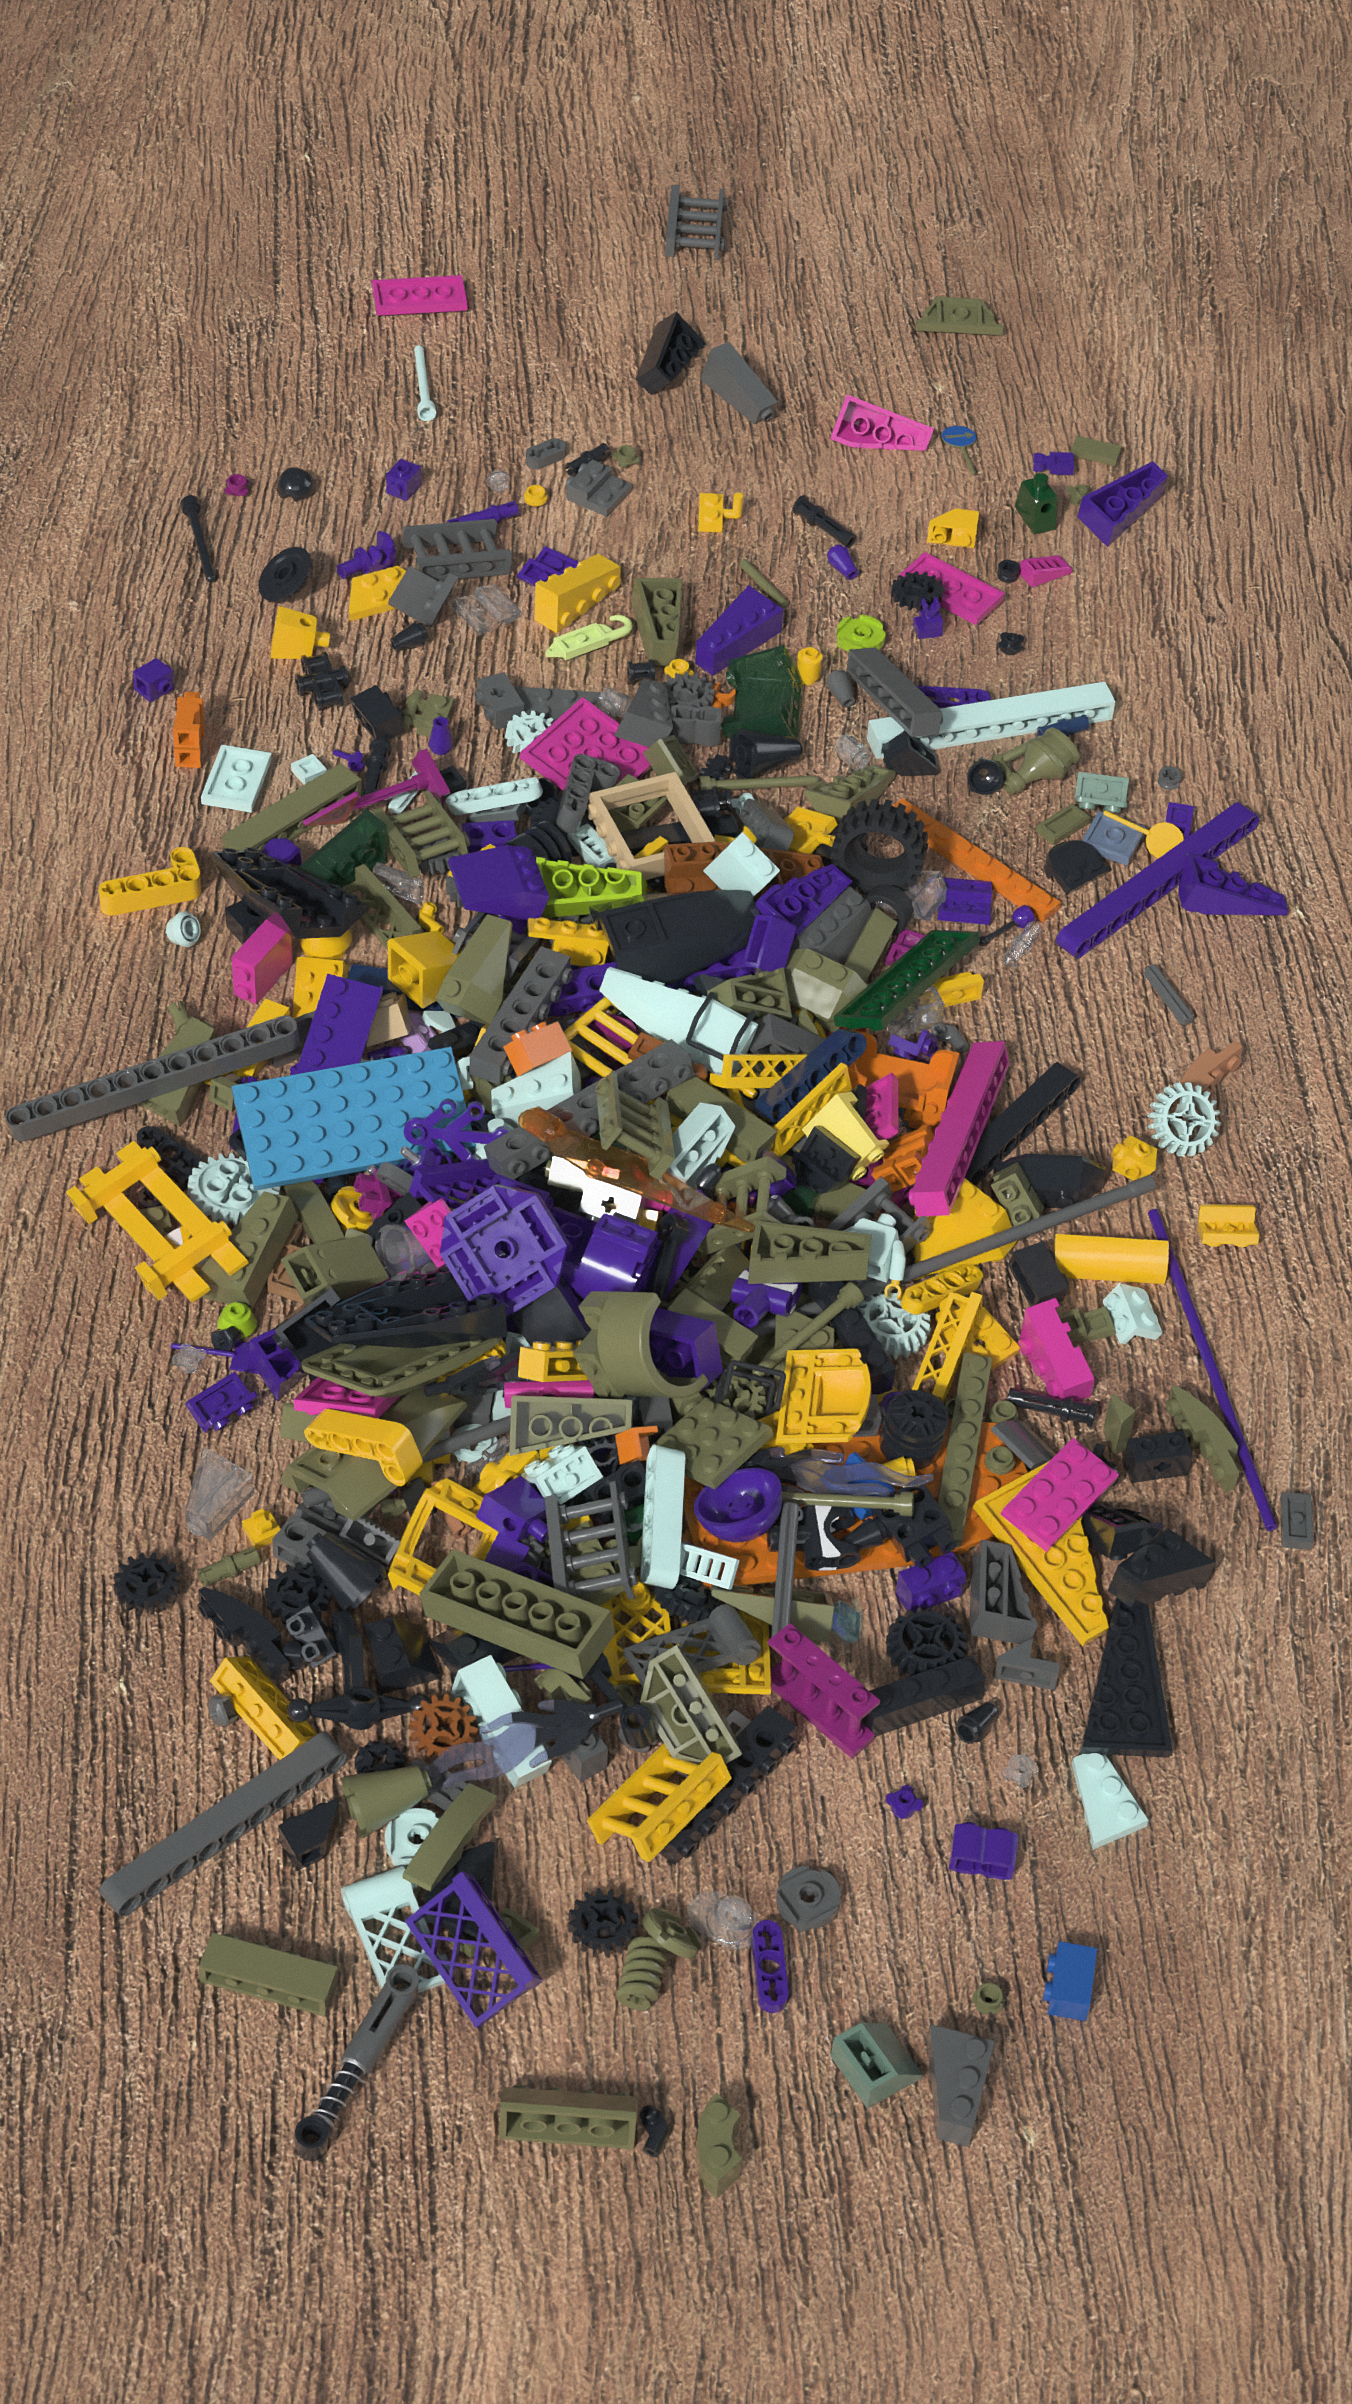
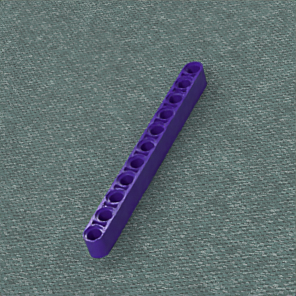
(1154, 881)

